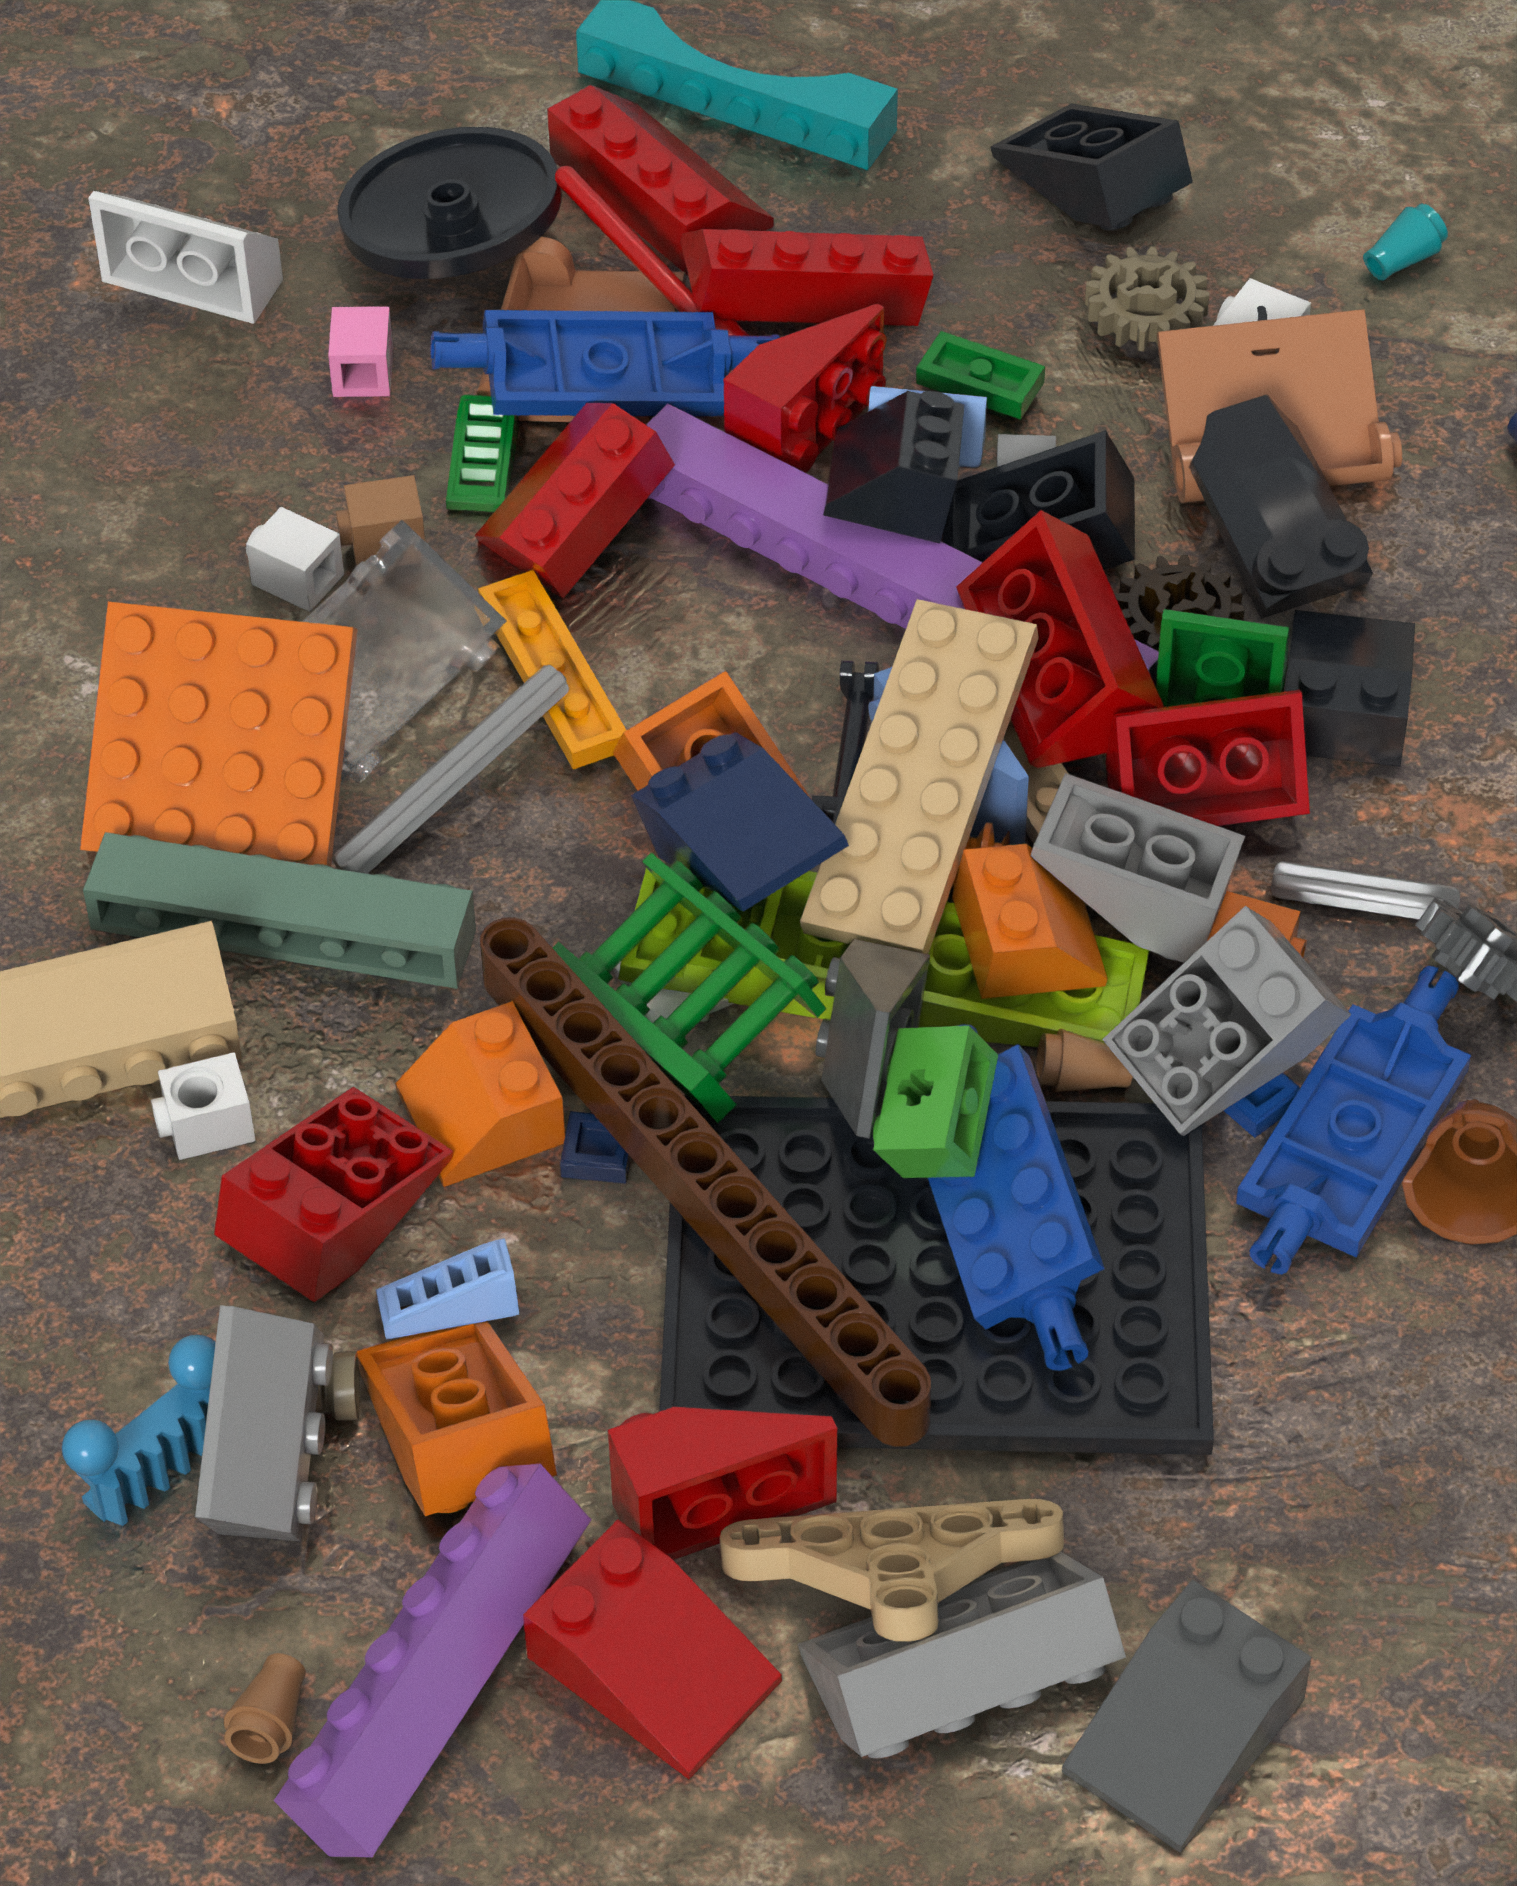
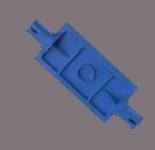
(572, 358)
(1355, 1126)
(1020, 1219)

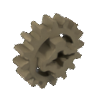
(1145, 297)

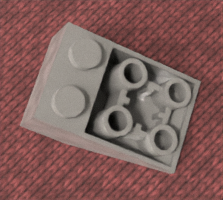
(1226, 1022)

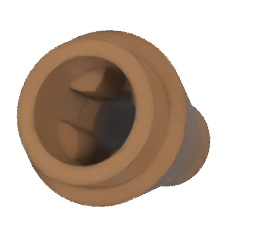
(1078, 1063)
(265, 1713)

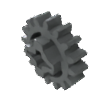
(1473, 947)

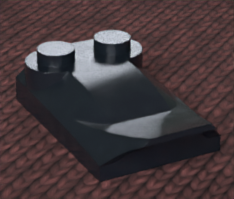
(1276, 509)

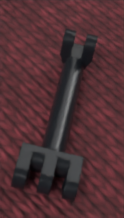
(859, 691)

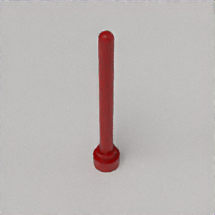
(632, 245)

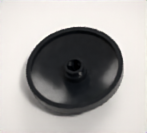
(449, 202)

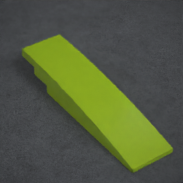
(950, 986)

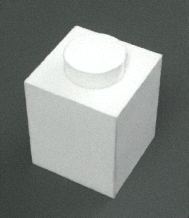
(294, 558)

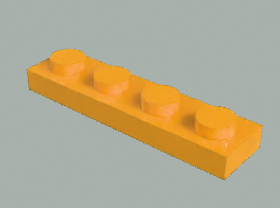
(536, 637)

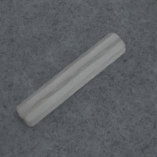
(1357, 890)

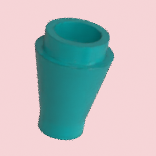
(1408, 240)

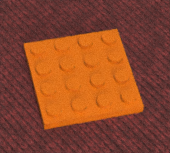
(220, 732)

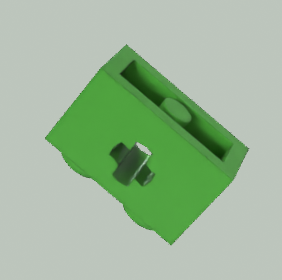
(935, 1102)

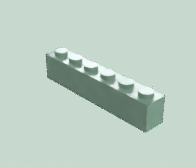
(283, 909)

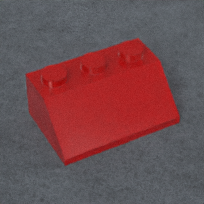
(578, 496)
(1215, 758)

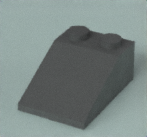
(873, 995)
(1189, 1715)

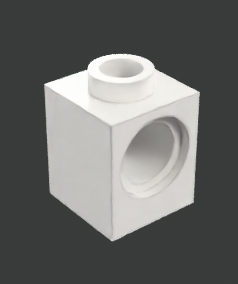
(204, 1106)

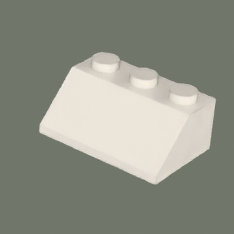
(184, 257)

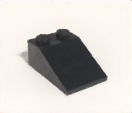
(1099, 162)
(1074, 482)
(1352, 685)

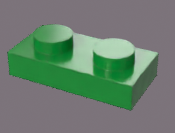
(977, 370)

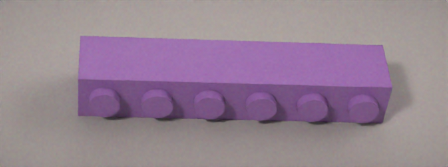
(431, 1661)

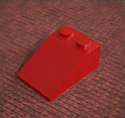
(700, 1469)
(648, 1649)

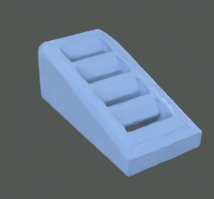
(451, 1293)

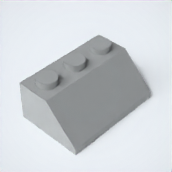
(262, 1425)

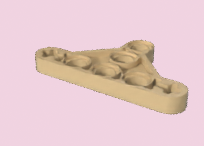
(894, 1558)

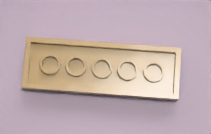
(921, 777)

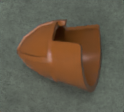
(1467, 1176)

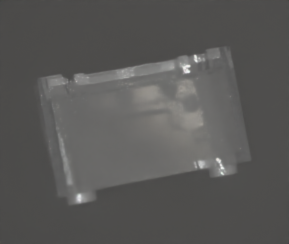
(413, 638)

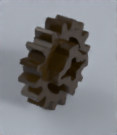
(1176, 589)

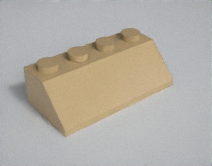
(112, 1018)

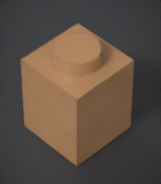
(374, 510)

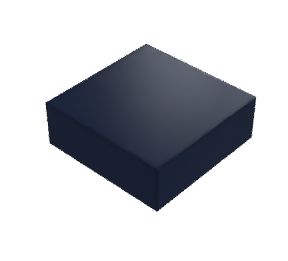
(592, 1151)

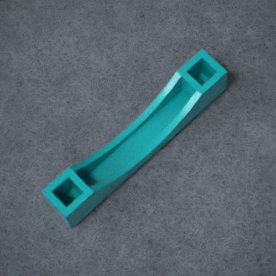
(824, 114)

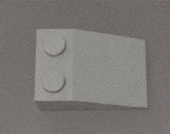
(1139, 864)

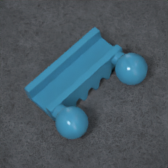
(157, 1440)

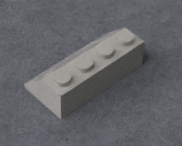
(991, 1648)

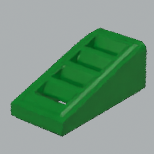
(477, 423)

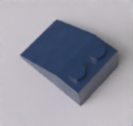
(736, 821)

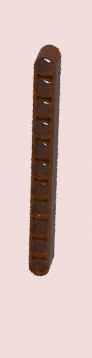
(675, 1141)

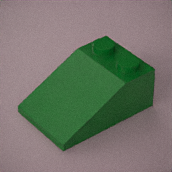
(1218, 658)

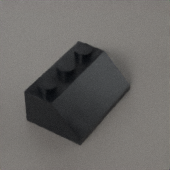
(898, 465)

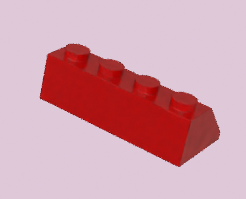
(646, 172)
(806, 275)
(1084, 651)

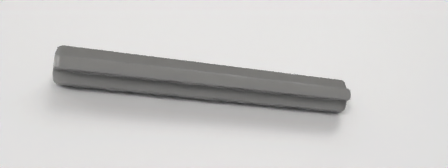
(452, 771)

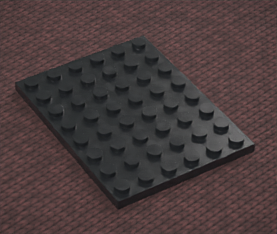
(990, 1387)

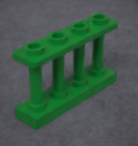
(664, 1039)

